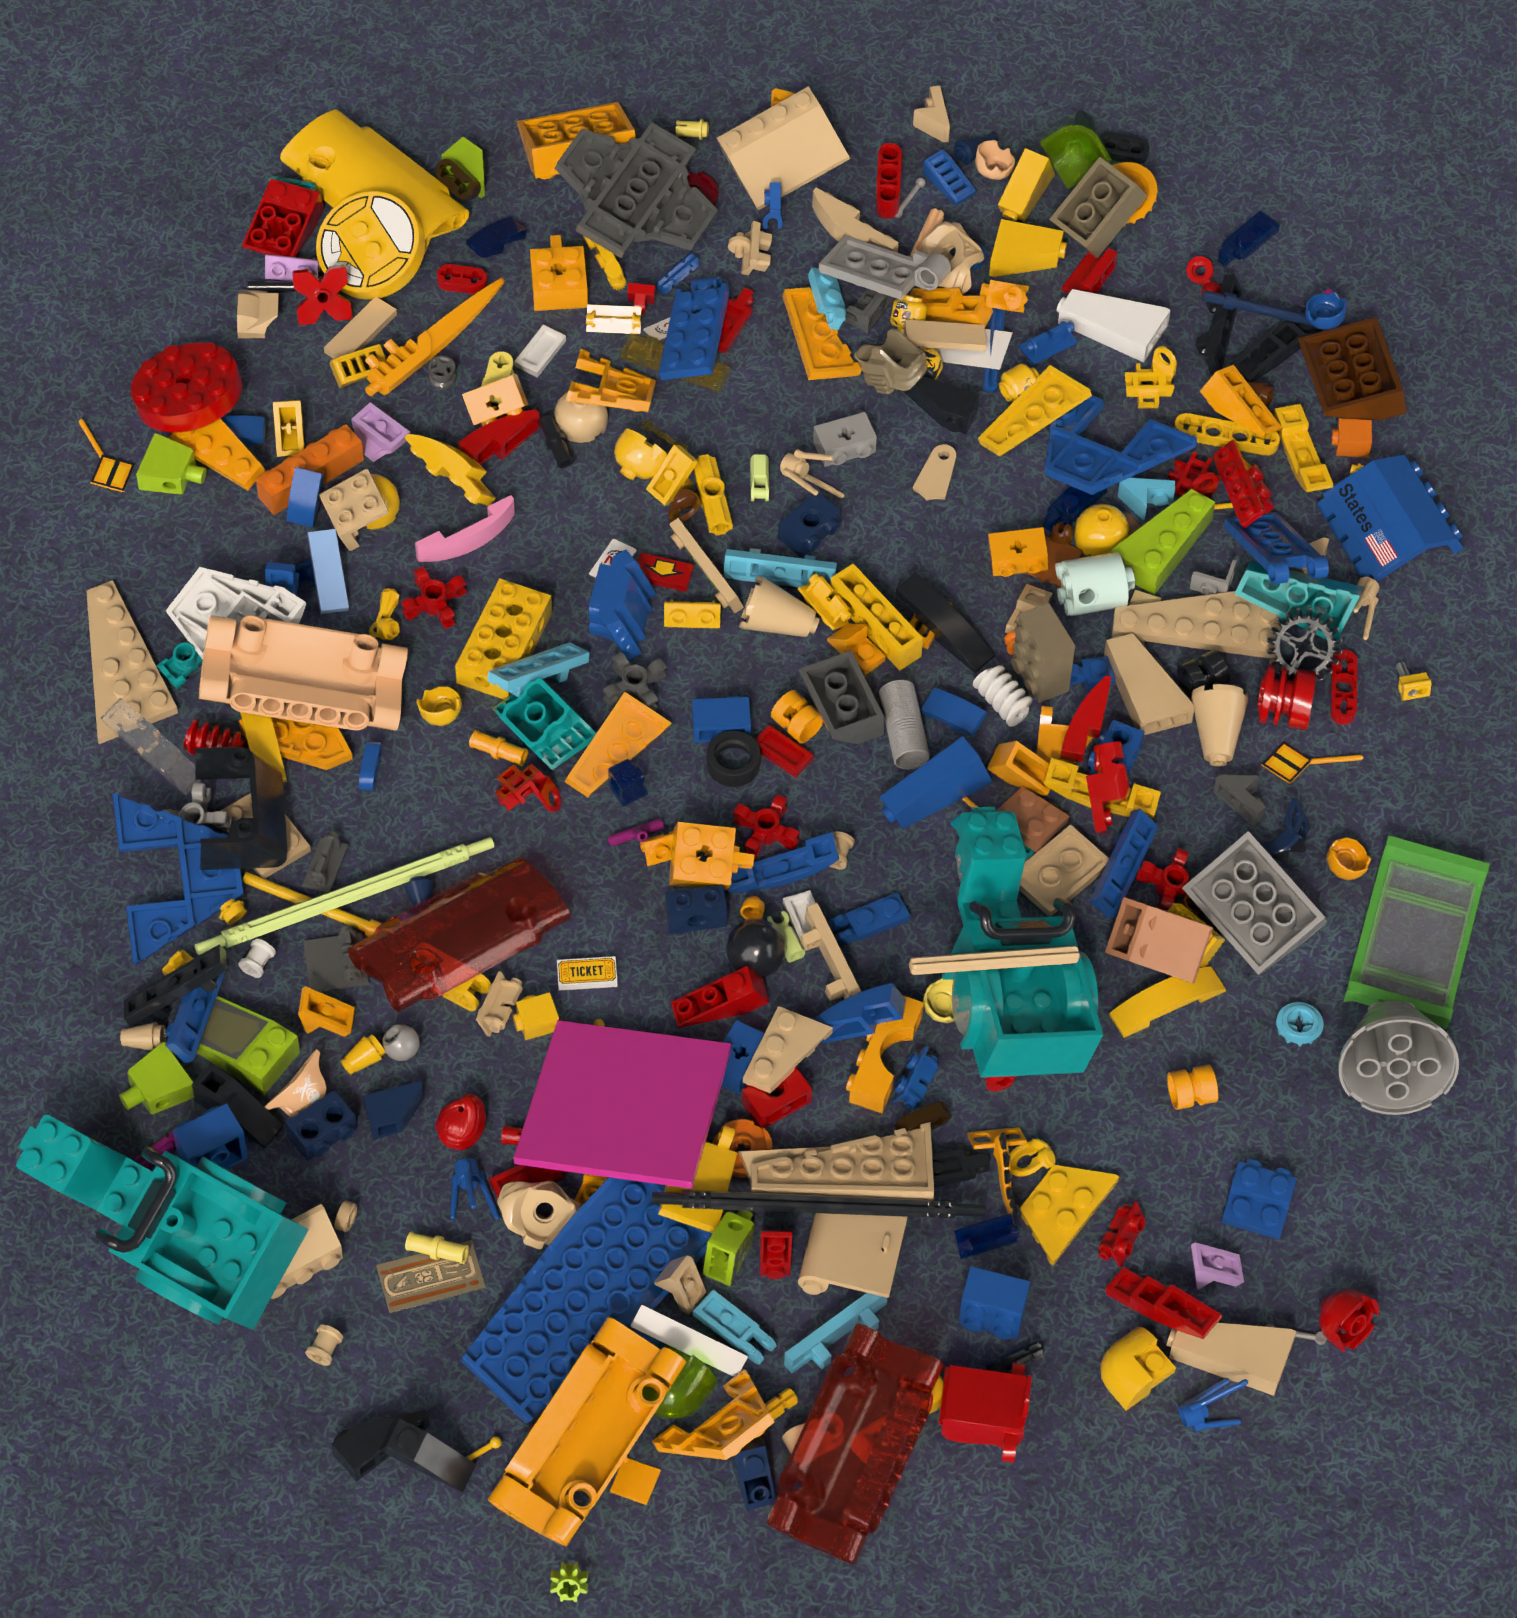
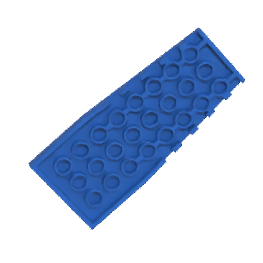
(590, 1271)

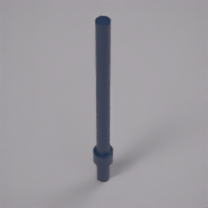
(1230, 301)

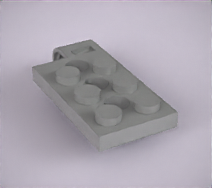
(920, 271)

